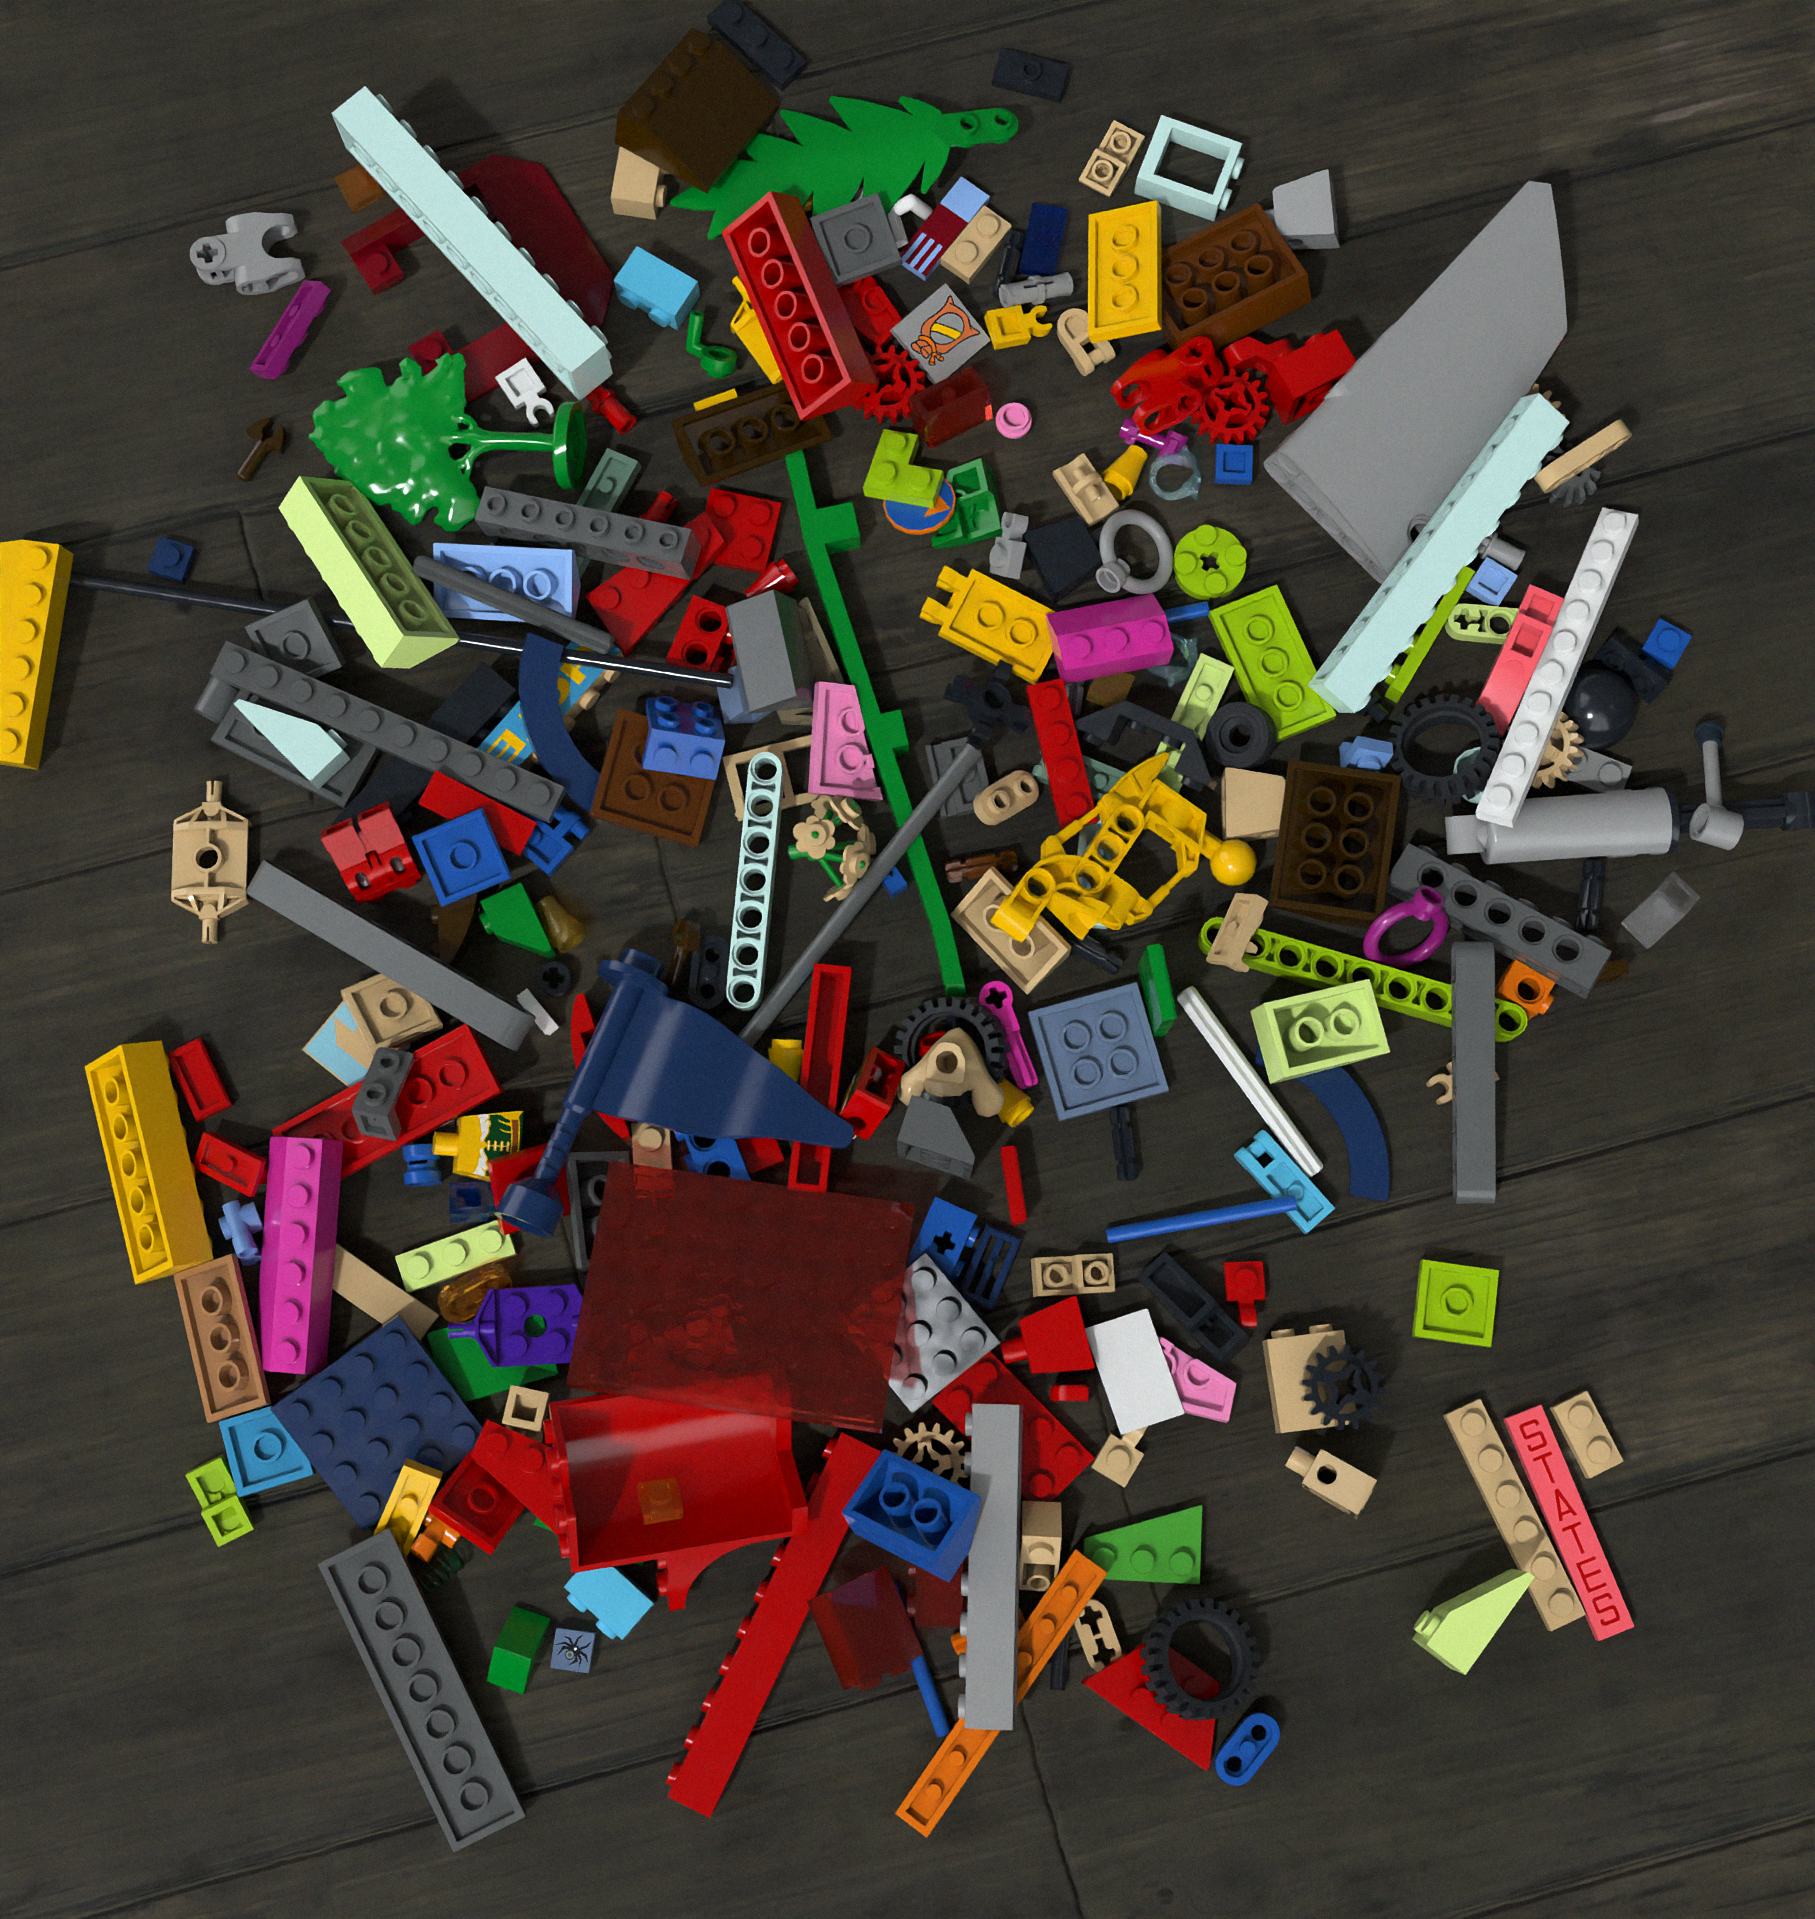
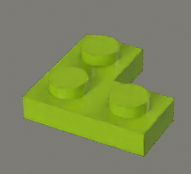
(894, 476)

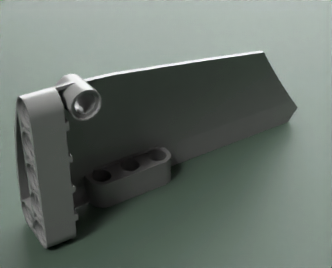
(1431, 388)

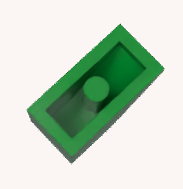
(515, 921)

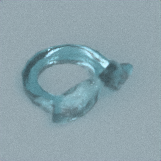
(1182, 458)
(1179, 674)

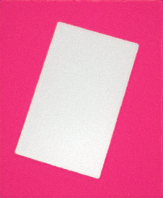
(1134, 1371)

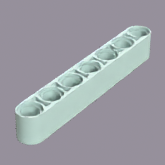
(749, 864)

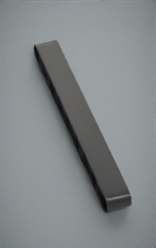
(391, 955)

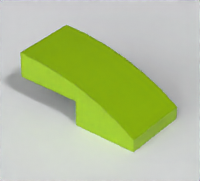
(222, 1508)

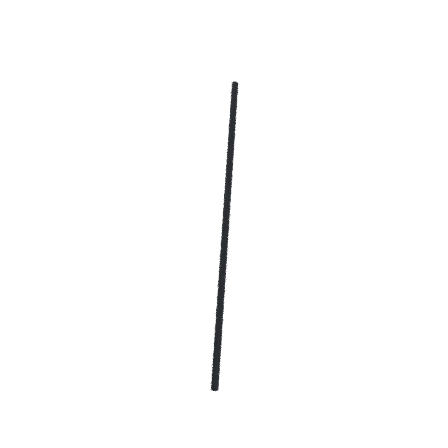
(342, 621)

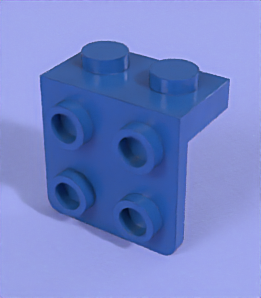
(683, 738)

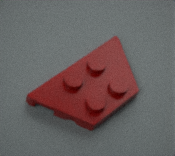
(1126, 1689)

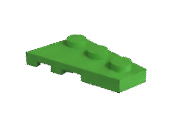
(1151, 1550)

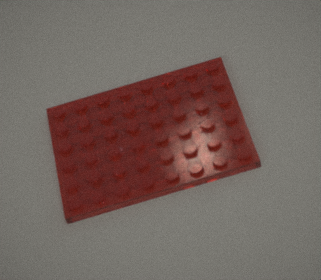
(742, 1297)

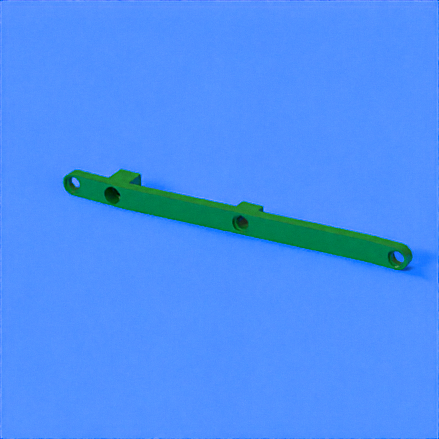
(836, 531)

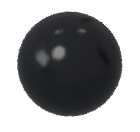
(1601, 707)

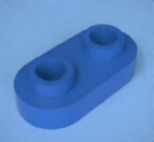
(1249, 1750)

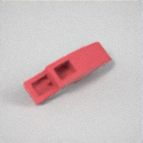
(1519, 655)

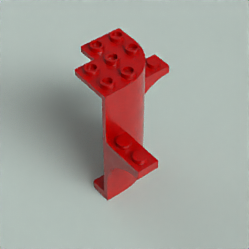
(730, 1474)

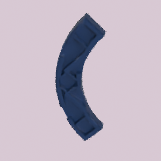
(545, 724)
(1358, 1126)

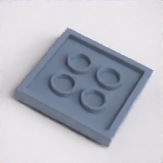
(1097, 1052)

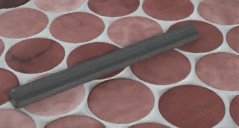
(513, 604)

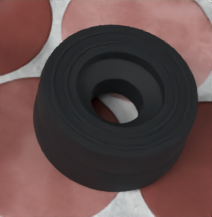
(1262, 735)

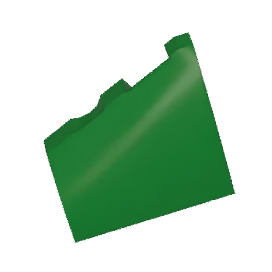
(976, 508)

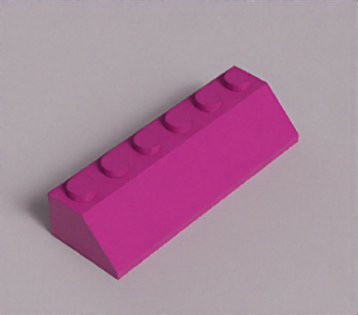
(298, 1254)

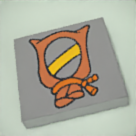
(940, 334)

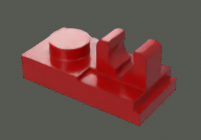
(230, 1163)

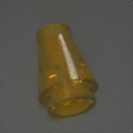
(561, 927)

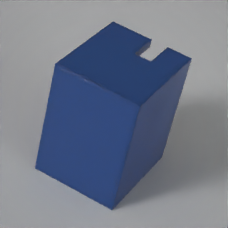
(895, 883)

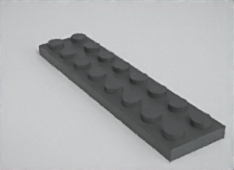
(422, 1689)

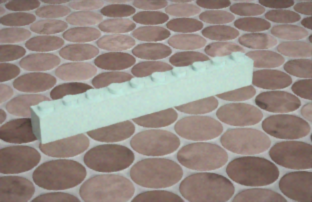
(1439, 554)

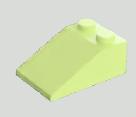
(1319, 1030)
(1465, 1624)

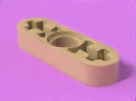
(1582, 456)

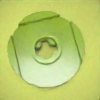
(1209, 542)

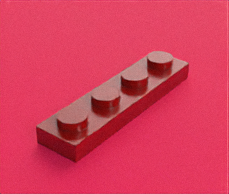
(1060, 751)

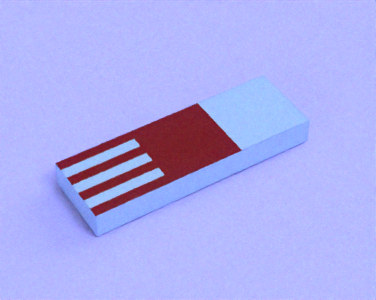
(942, 228)

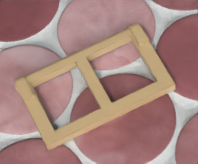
(777, 749)

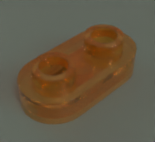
(472, 1291)

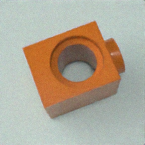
(1520, 973)

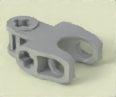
(244, 254)

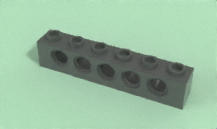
(589, 532)
(1473, 920)

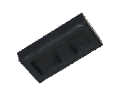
(1030, 75)

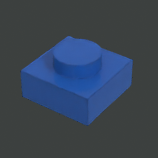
(1233, 464)
(1665, 644)

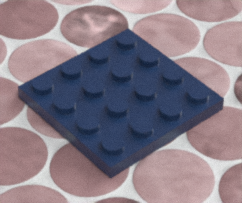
(374, 1412)

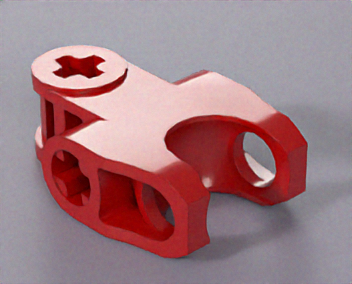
(1168, 384)

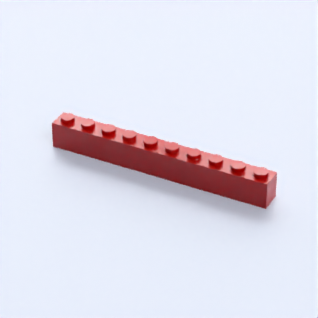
(771, 1631)

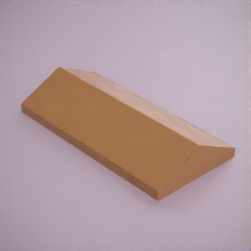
(222, 1338)

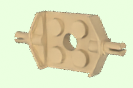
(219, 889)

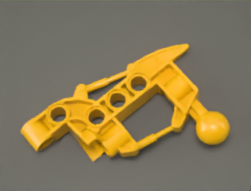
(1111, 900)

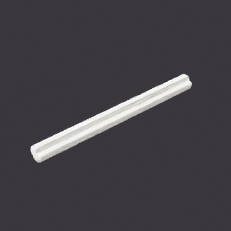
(1249, 1081)

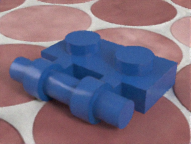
(548, 846)

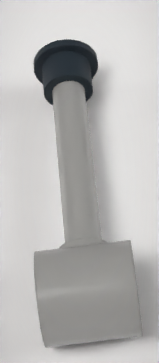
(1712, 821)

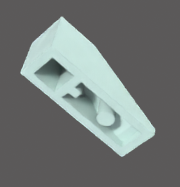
(303, 743)

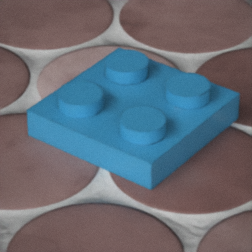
(262, 1452)

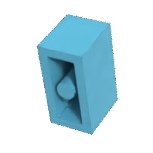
(656, 289)
(611, 1597)

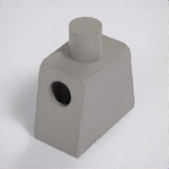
(1306, 212)

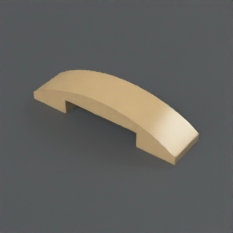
(377, 1294)

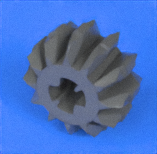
(1577, 486)

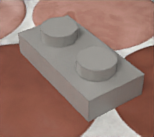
(1597, 773)

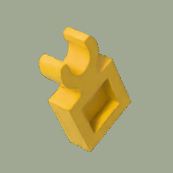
(1012, 327)

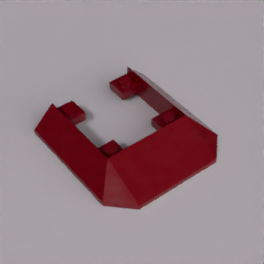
(538, 220)

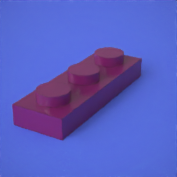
(290, 330)

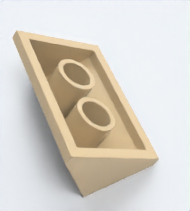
(1023, 962)

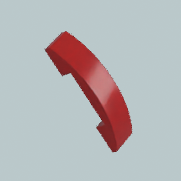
(583, 1027)

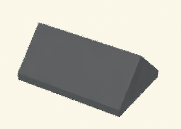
(771, 653)
(586, 1183)

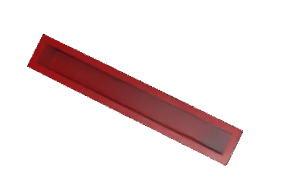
(822, 1066)

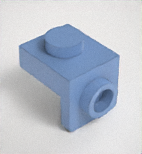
(1365, 754)

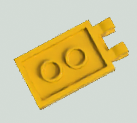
(992, 622)

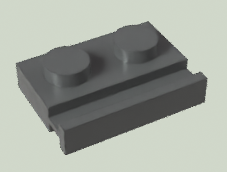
(962, 798)

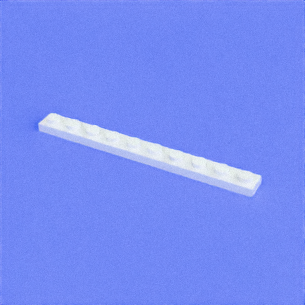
(1557, 668)

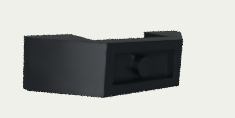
(1109, 722)

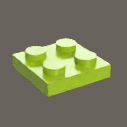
(1455, 1303)

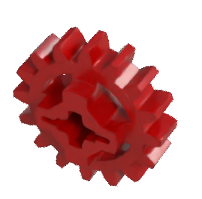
(892, 398)
(1240, 415)

